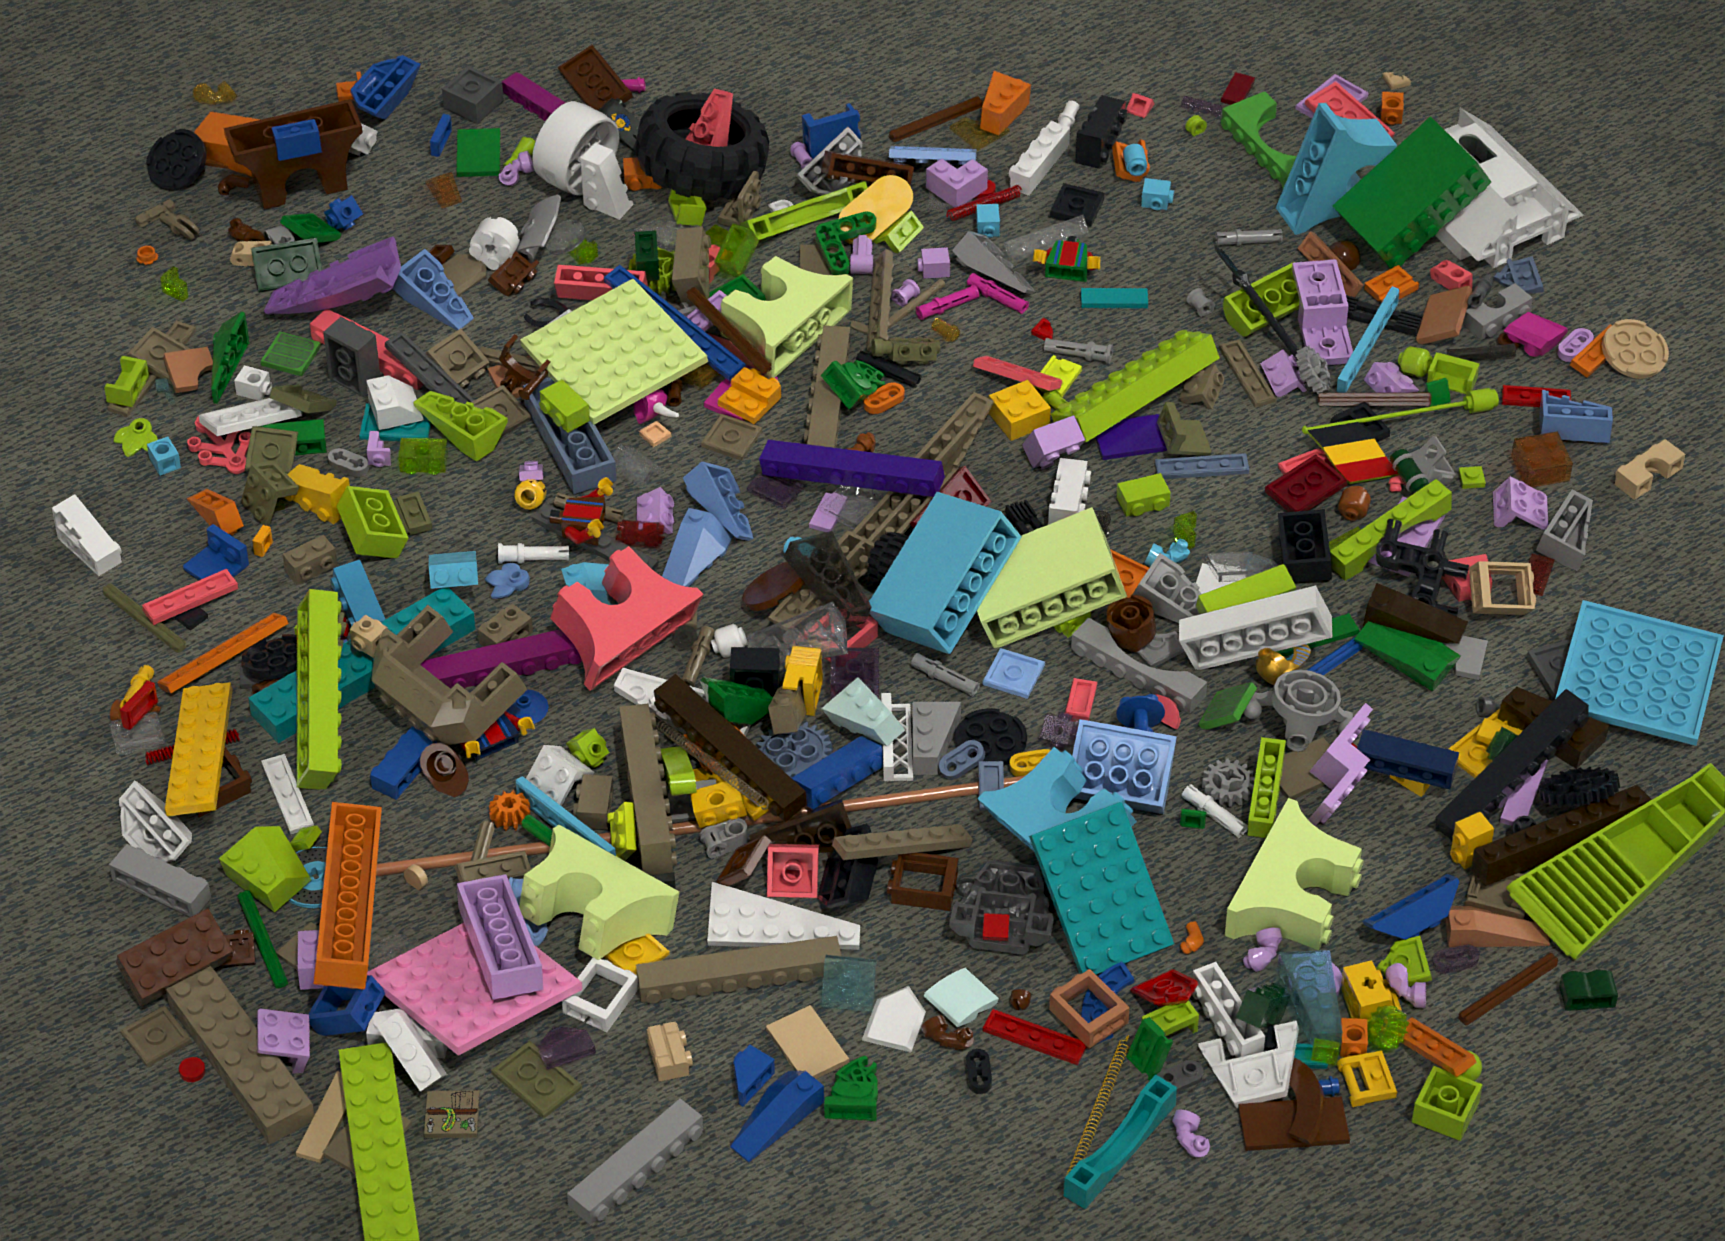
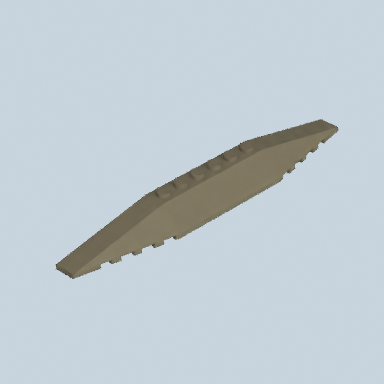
(897, 508)

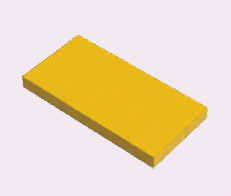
(1473, 753)

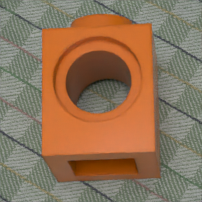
(1392, 107)
(1354, 1037)

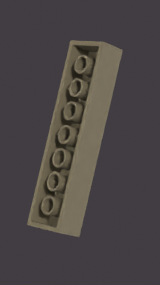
(647, 789)
(230, 1044)

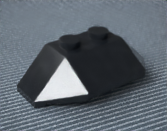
(847, 880)

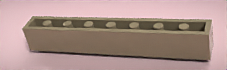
(826, 405)
(734, 969)

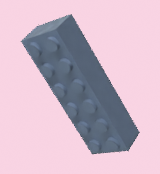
(580, 453)

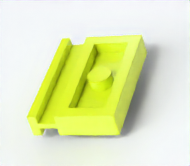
(1061, 369)

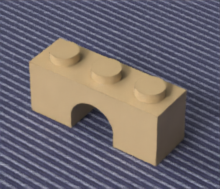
(1636, 476)

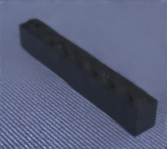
(1516, 762)

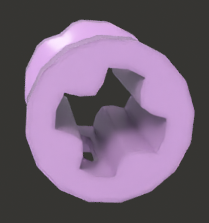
(905, 292)

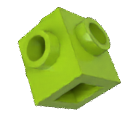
(588, 747)

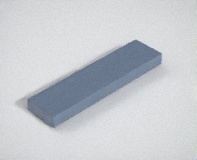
(1202, 466)

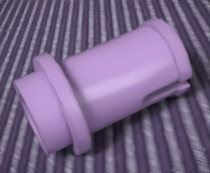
(799, 151)

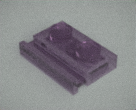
(775, 489)

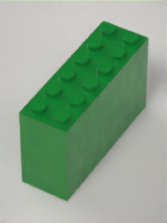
(1412, 193)

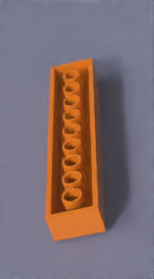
(348, 896)

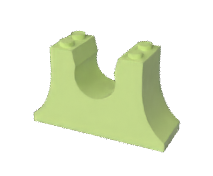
(793, 312)
(1290, 860)
(612, 894)

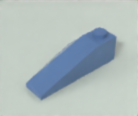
(428, 289)
(715, 491)

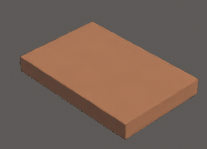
(1444, 315)

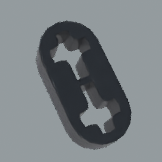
(973, 1071)

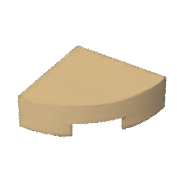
(1395, 81)

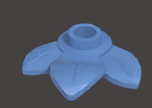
(507, 580)

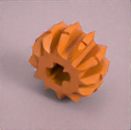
(509, 809)

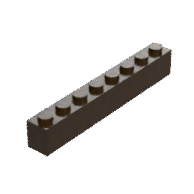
(729, 747)
(1550, 838)

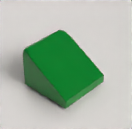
(1439, 391)
(1193, 818)

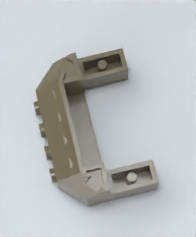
(442, 712)

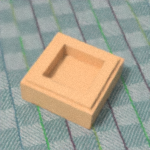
(655, 433)

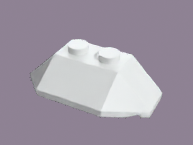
(148, 826)

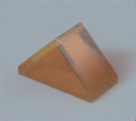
(444, 190)

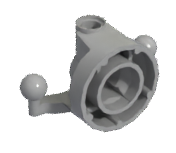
(1304, 703)

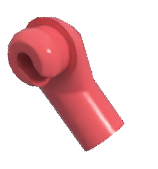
(1396, 483)

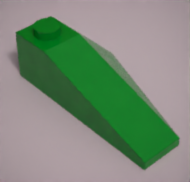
(229, 349)

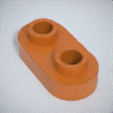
(883, 398)

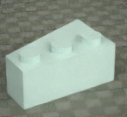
(863, 713)

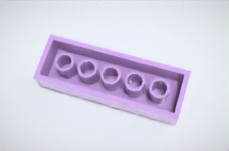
(499, 937)

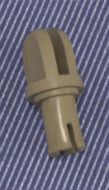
(180, 224)

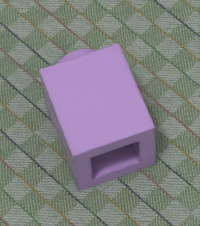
(934, 263)

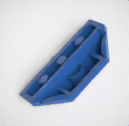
(385, 86)
(1417, 911)

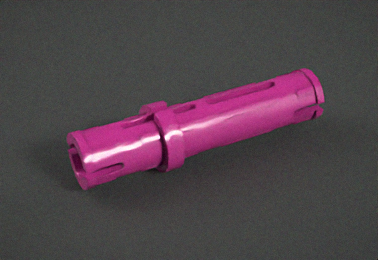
(990, 289)
(939, 305)

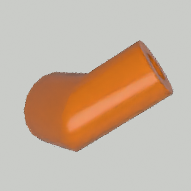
(1194, 940)

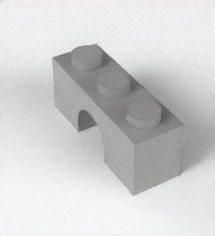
(1511, 305)

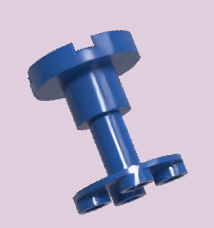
(1140, 712)

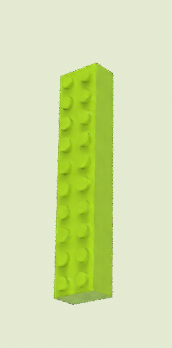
(378, 1143)

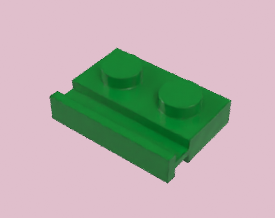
(1149, 1048)

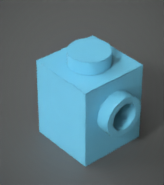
(1157, 194)

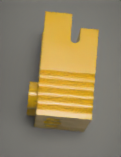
(805, 670)

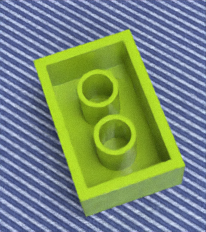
(372, 522)

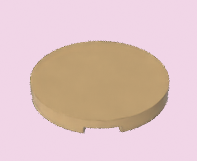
(1634, 349)

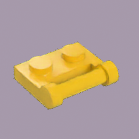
(1374, 1074)

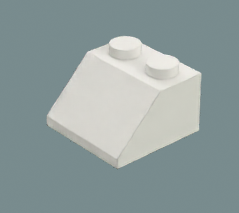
(392, 402)

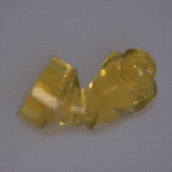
(205, 94)

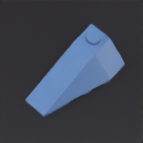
(696, 547)

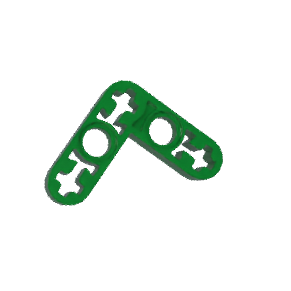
(837, 235)

